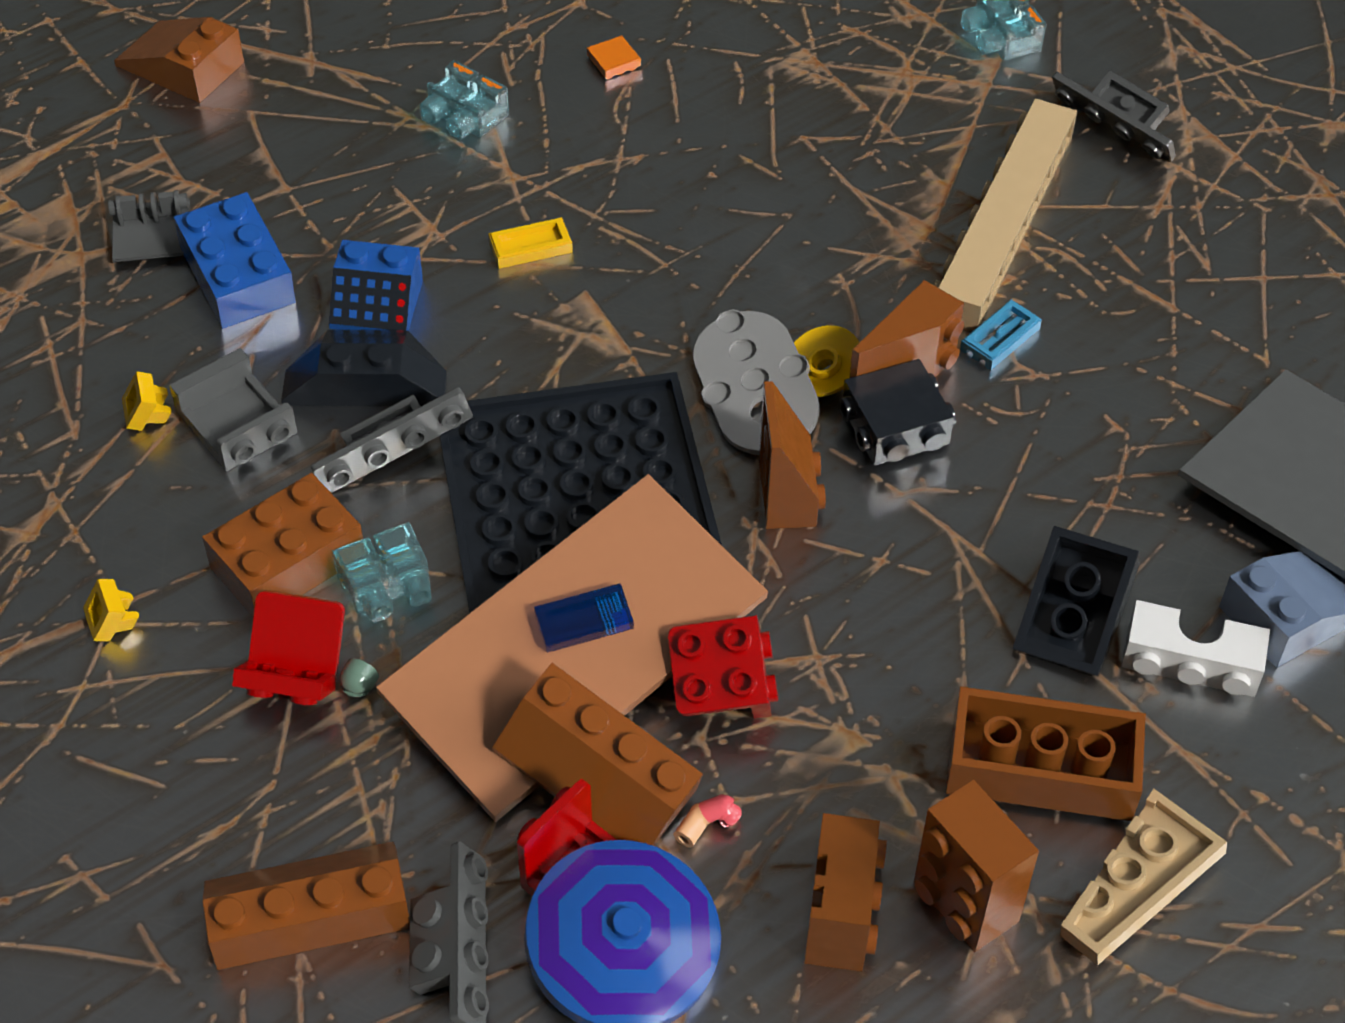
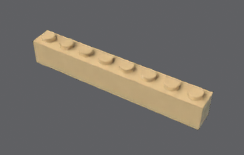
(1006, 208)

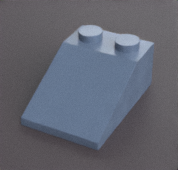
(1291, 598)

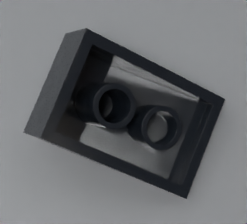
(1077, 601)

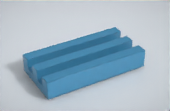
(1012, 342)

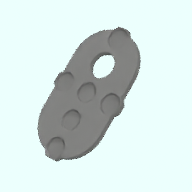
(734, 362)

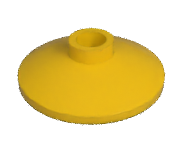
(827, 347)

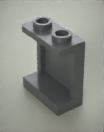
(232, 410)

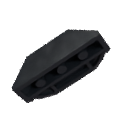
(363, 370)

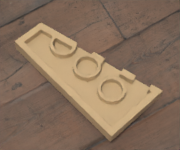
(1149, 868)

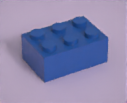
(235, 260)

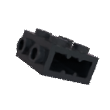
(897, 412)

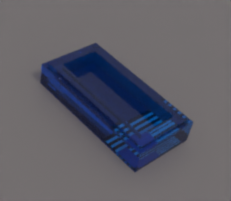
(583, 617)

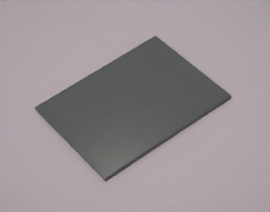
(1283, 467)

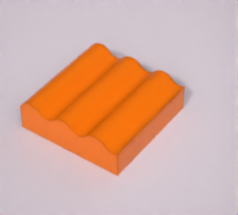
(614, 57)

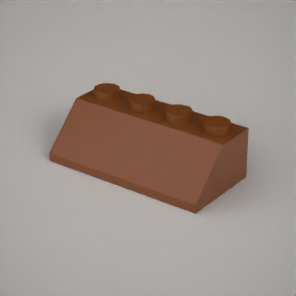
(572, 735)
(304, 905)

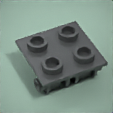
(145, 227)

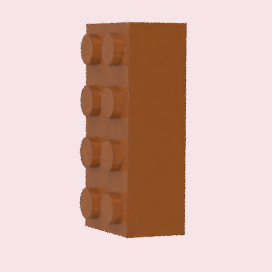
(1048, 753)

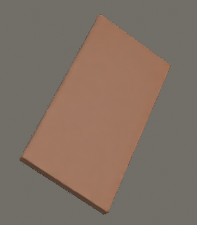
(479, 670)

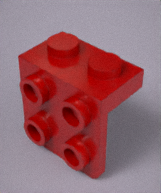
(292, 648)
(722, 667)
(557, 833)

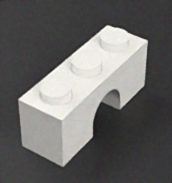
(1228, 664)

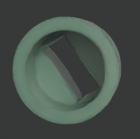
(358, 678)

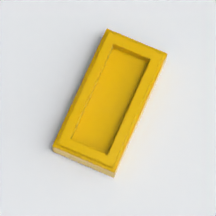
(530, 243)

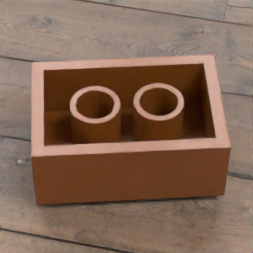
(282, 542)
(974, 866)

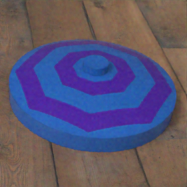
(622, 934)

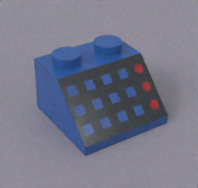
(374, 286)

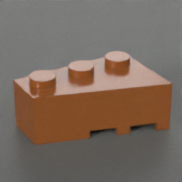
(845, 893)

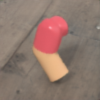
(703, 813)

